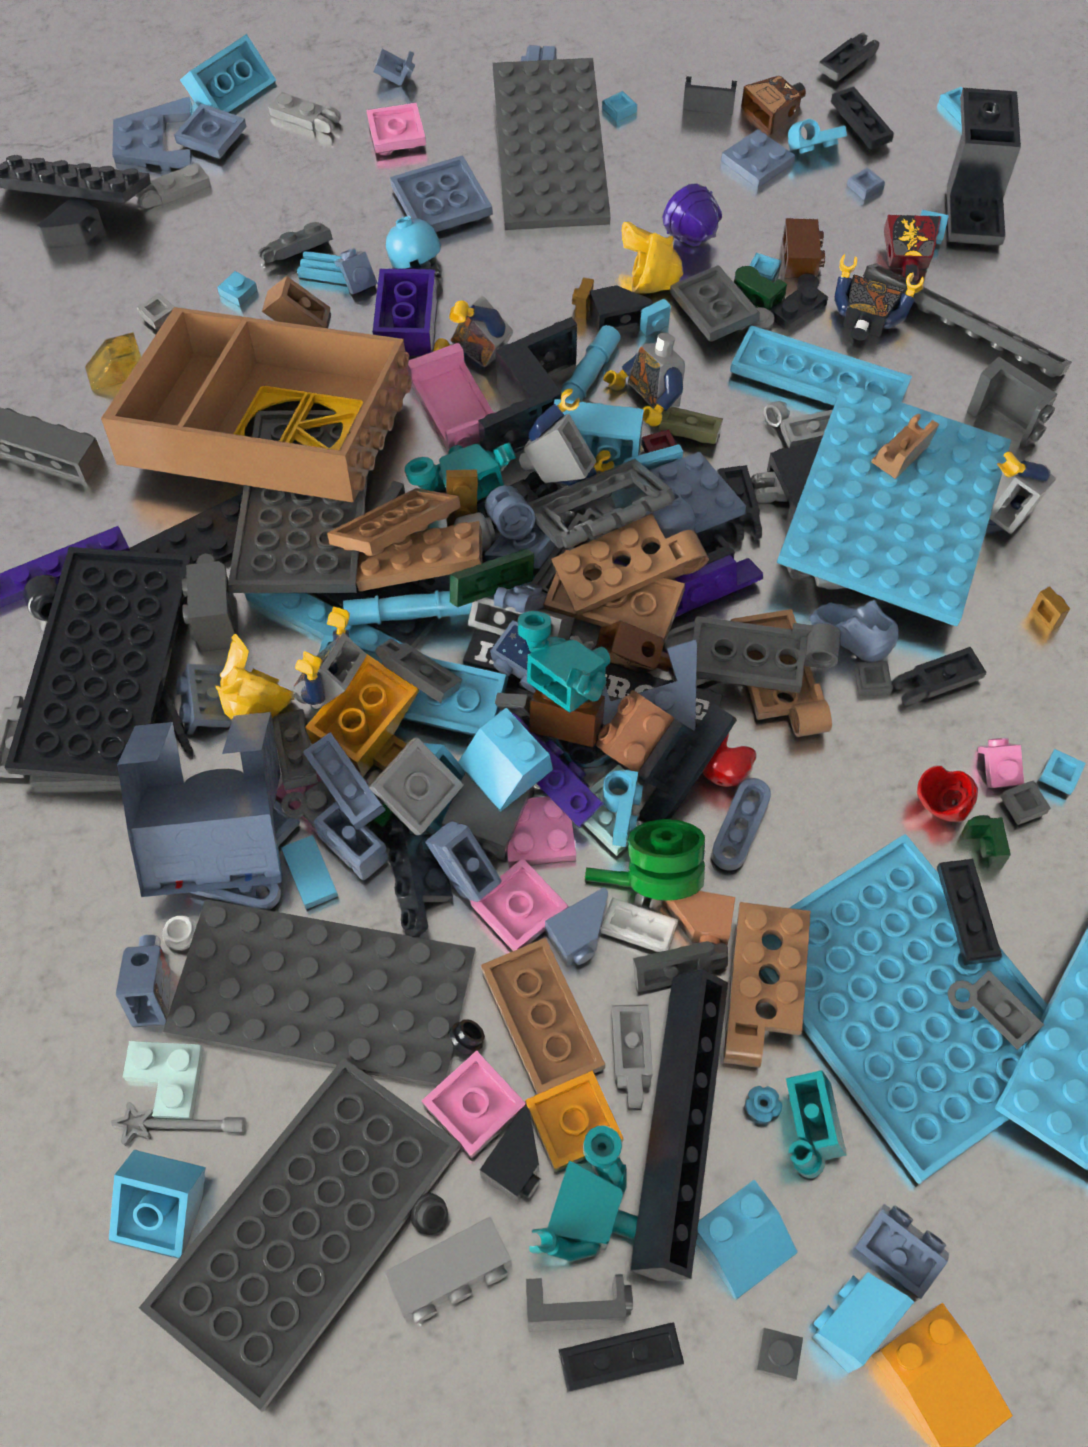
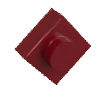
(657, 441)

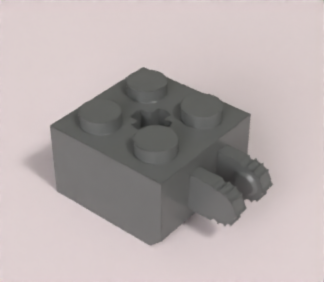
(210, 604)

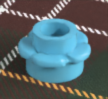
(761, 1113)

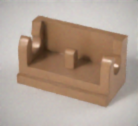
(905, 447)

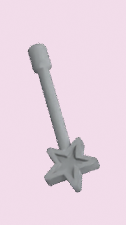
(137, 1123)

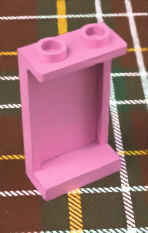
(449, 395)

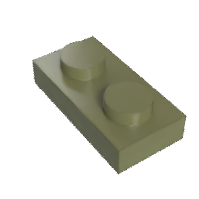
(691, 425)

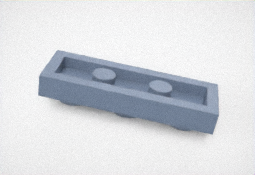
(344, 781)

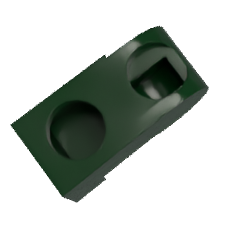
(758, 289)

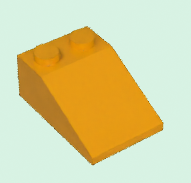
(365, 713)
(943, 1380)

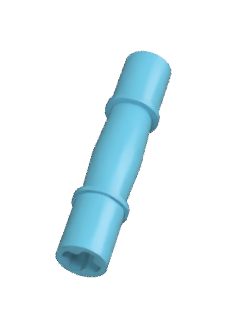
(596, 356)
(402, 608)

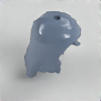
(863, 630)

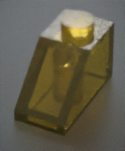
(113, 361)

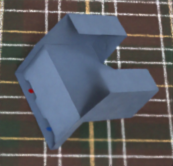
(213, 825)

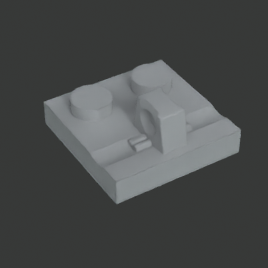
(416, 786)

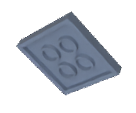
(442, 194)

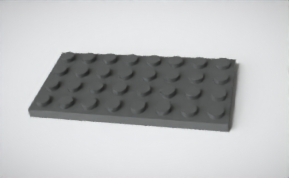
(550, 144)
(284, 534)
(321, 992)
(300, 1233)

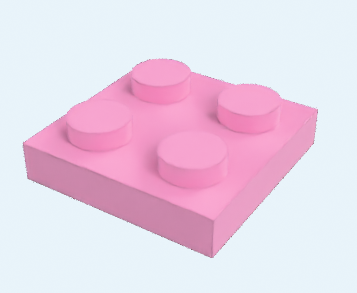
(396, 127)
(542, 834)
(519, 905)
(474, 1104)

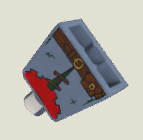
(144, 983)

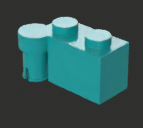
(815, 1123)

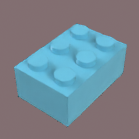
(609, 429)

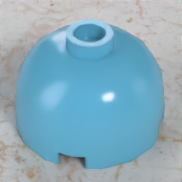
(411, 241)

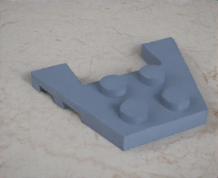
(141, 136)
(674, 698)

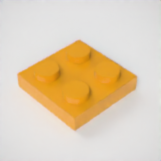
(566, 1116)

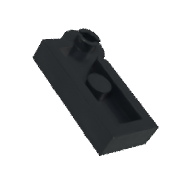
(800, 304)

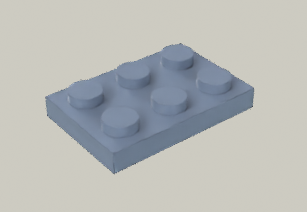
(703, 490)

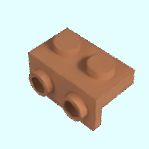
(634, 731)

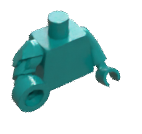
(489, 465)
(559, 667)
(589, 1202)

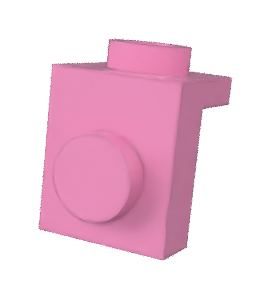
(1002, 763)

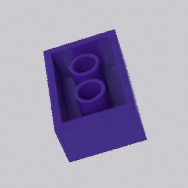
(407, 308)

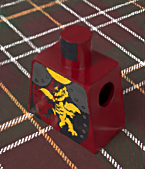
(910, 242)

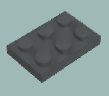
(714, 303)

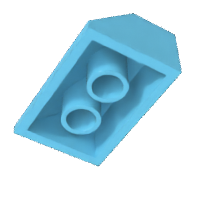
(229, 76)

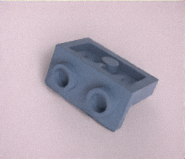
(200, 697)
(903, 1250)

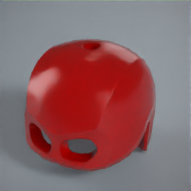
(730, 765)
(943, 788)

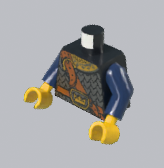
(870, 304)

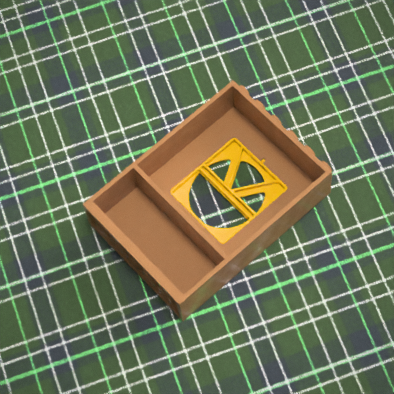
(213, 373)

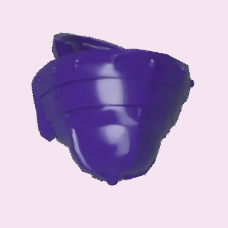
(692, 215)

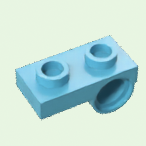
(814, 136)
(622, 804)

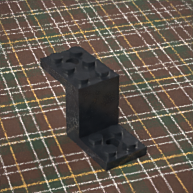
(983, 166)
(526, 383)

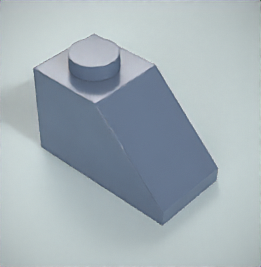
(578, 928)

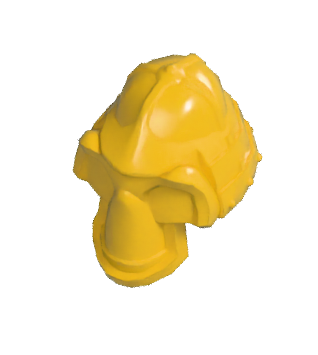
(656, 262)
(247, 691)

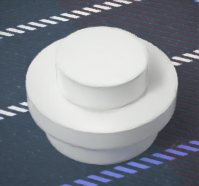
(179, 932)

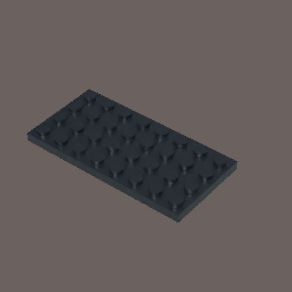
(99, 662)

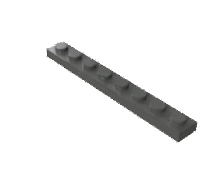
(975, 325)

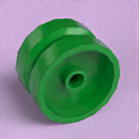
(666, 859)

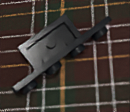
(681, 760)
(416, 875)

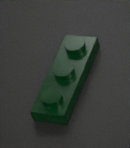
(485, 578)

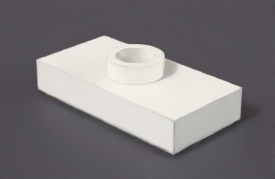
(639, 925)

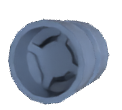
(510, 512)

